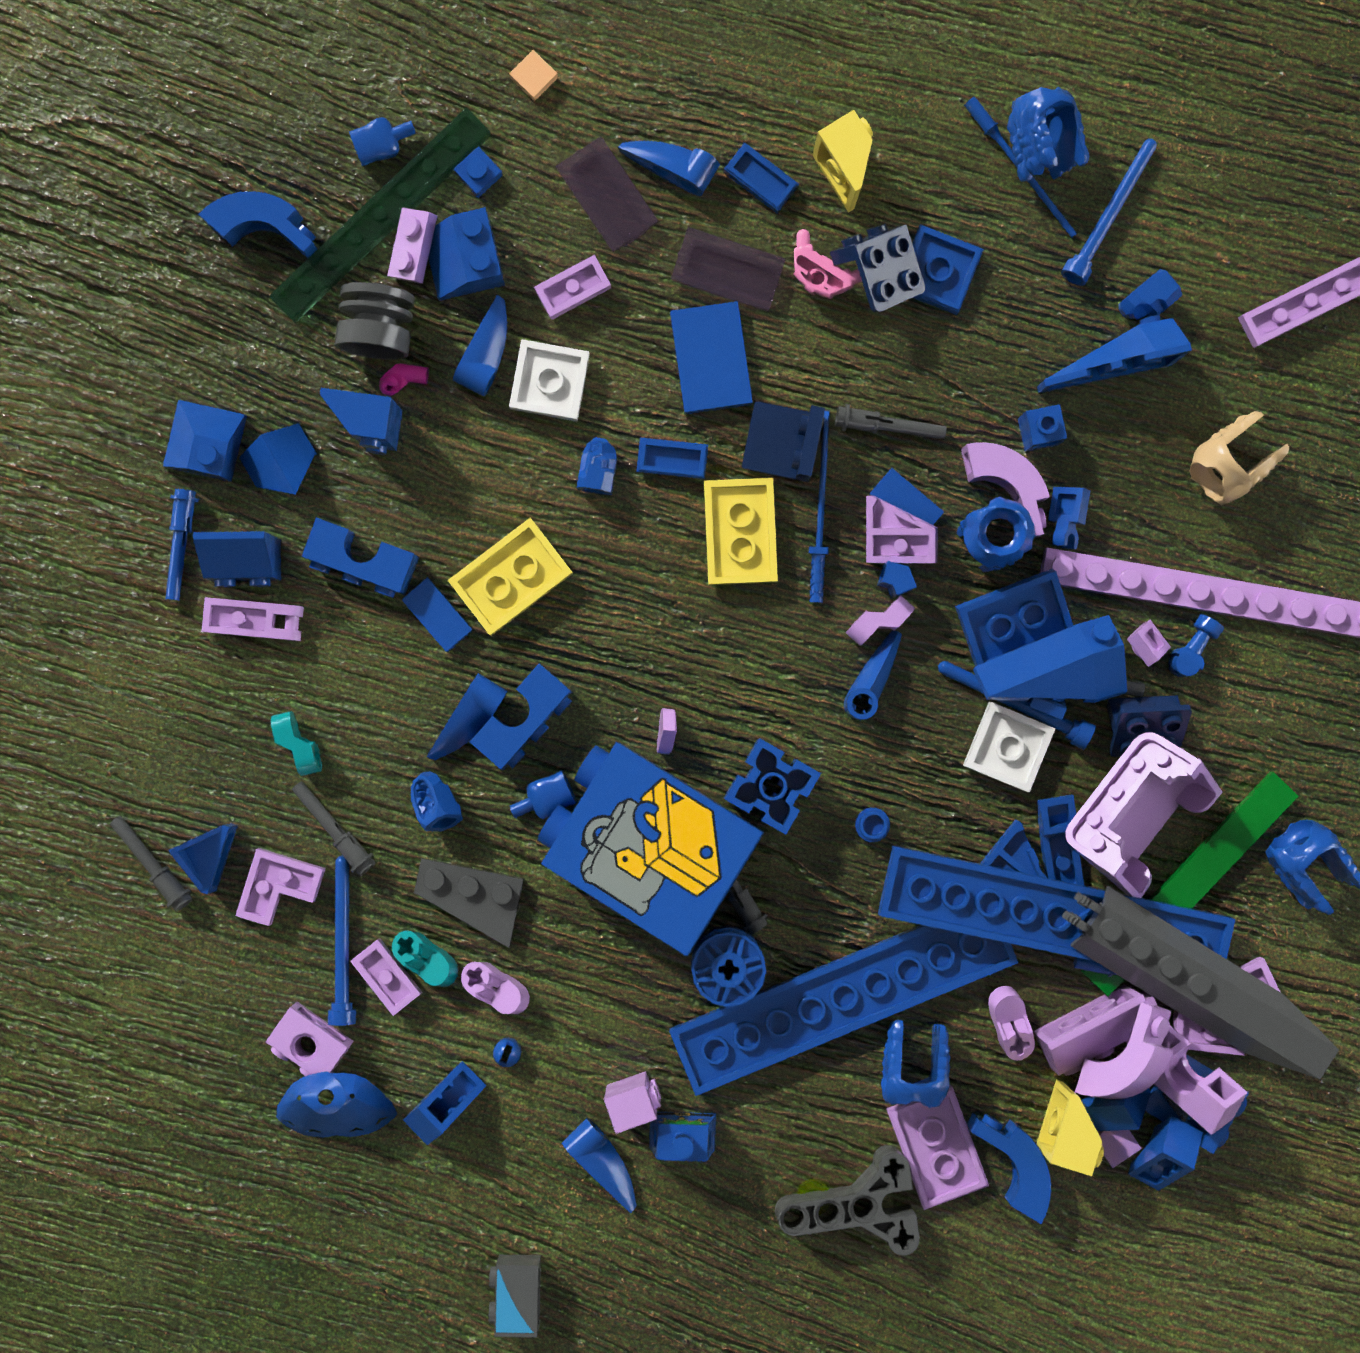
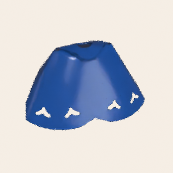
(342, 1113)

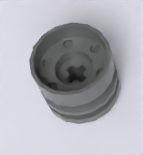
(376, 313)

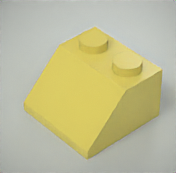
(843, 155)
(1069, 1134)

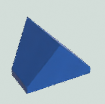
(279, 459)
(206, 857)

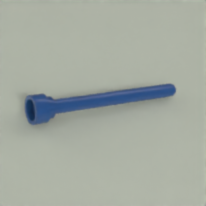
(1078, 269)
(1076, 731)
(341, 1010)

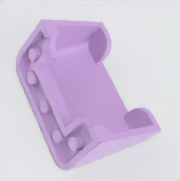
(1135, 805)

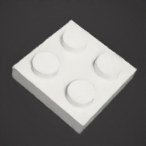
(549, 380)
(1009, 747)

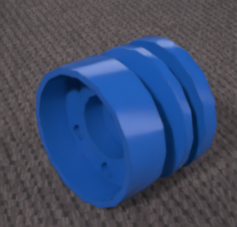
(713, 951)

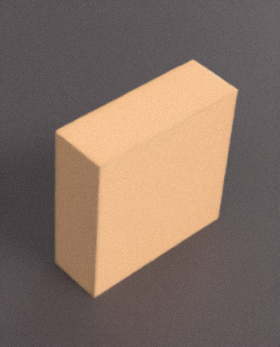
(533, 75)

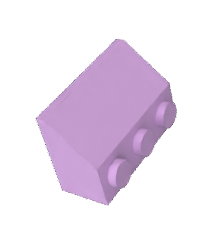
(1089, 1030)

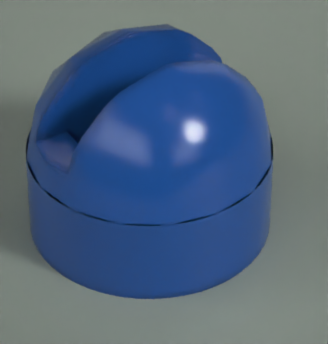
(514, 1056)

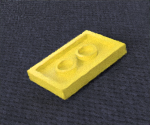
(740, 531)
(510, 576)

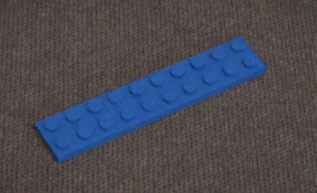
(1014, 904)
(832, 1002)

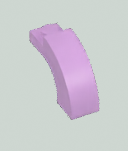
(1010, 471)
(1137, 1065)

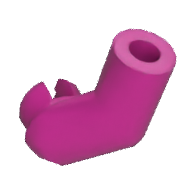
(400, 376)

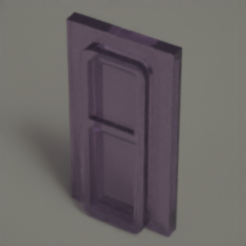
(607, 194)
(728, 269)

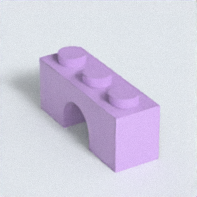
(1207, 1100)

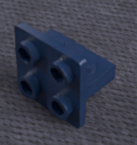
(1146, 715)

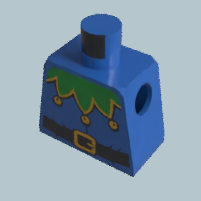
(683, 1136)

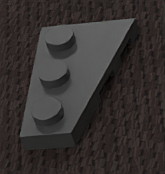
(473, 895)

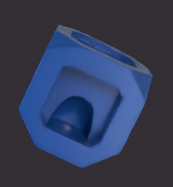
(1151, 297)
(597, 467)
(434, 803)

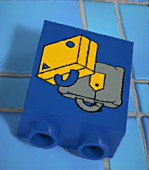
(648, 845)

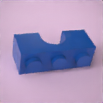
(331, 548)
(505, 743)

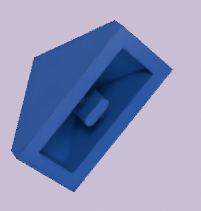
(1117, 1113)

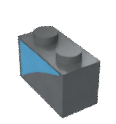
(516, 1295)

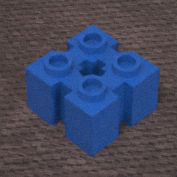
(793, 780)

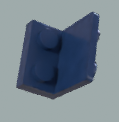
(783, 441)

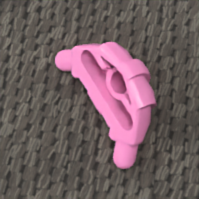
(819, 272)

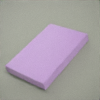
(938, 1150)

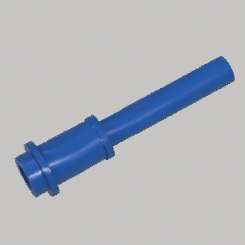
(181, 525)

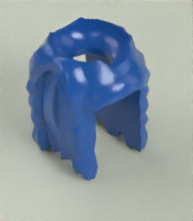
(1046, 133)
(974, 529)
(1292, 859)
(928, 1091)

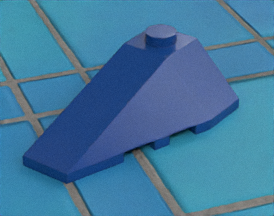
(1143, 348)
(1069, 664)

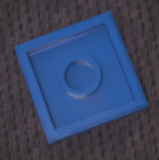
(945, 268)

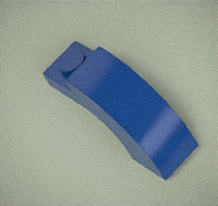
(258, 211)
(1031, 1177)

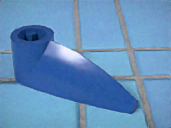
(674, 163)
(484, 353)
(873, 677)
(469, 717)
(601, 1160)

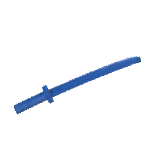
(819, 552)

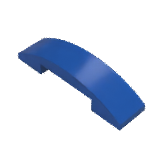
(1058, 856)

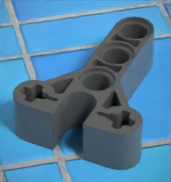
(873, 1185)

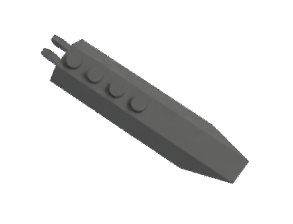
(1200, 984)

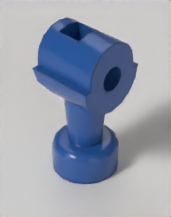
(1188, 659)

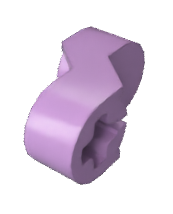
(871, 621)
(508, 998)
(1014, 1038)

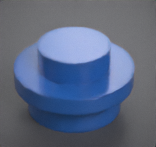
(872, 824)

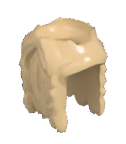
(1216, 455)

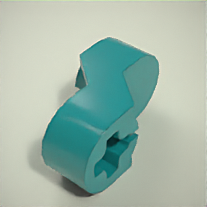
(287, 734)
(412, 948)

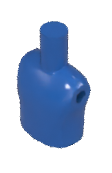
(379, 139)
(545, 796)

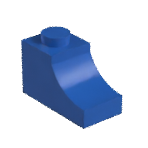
(444, 1103)
(1168, 1154)

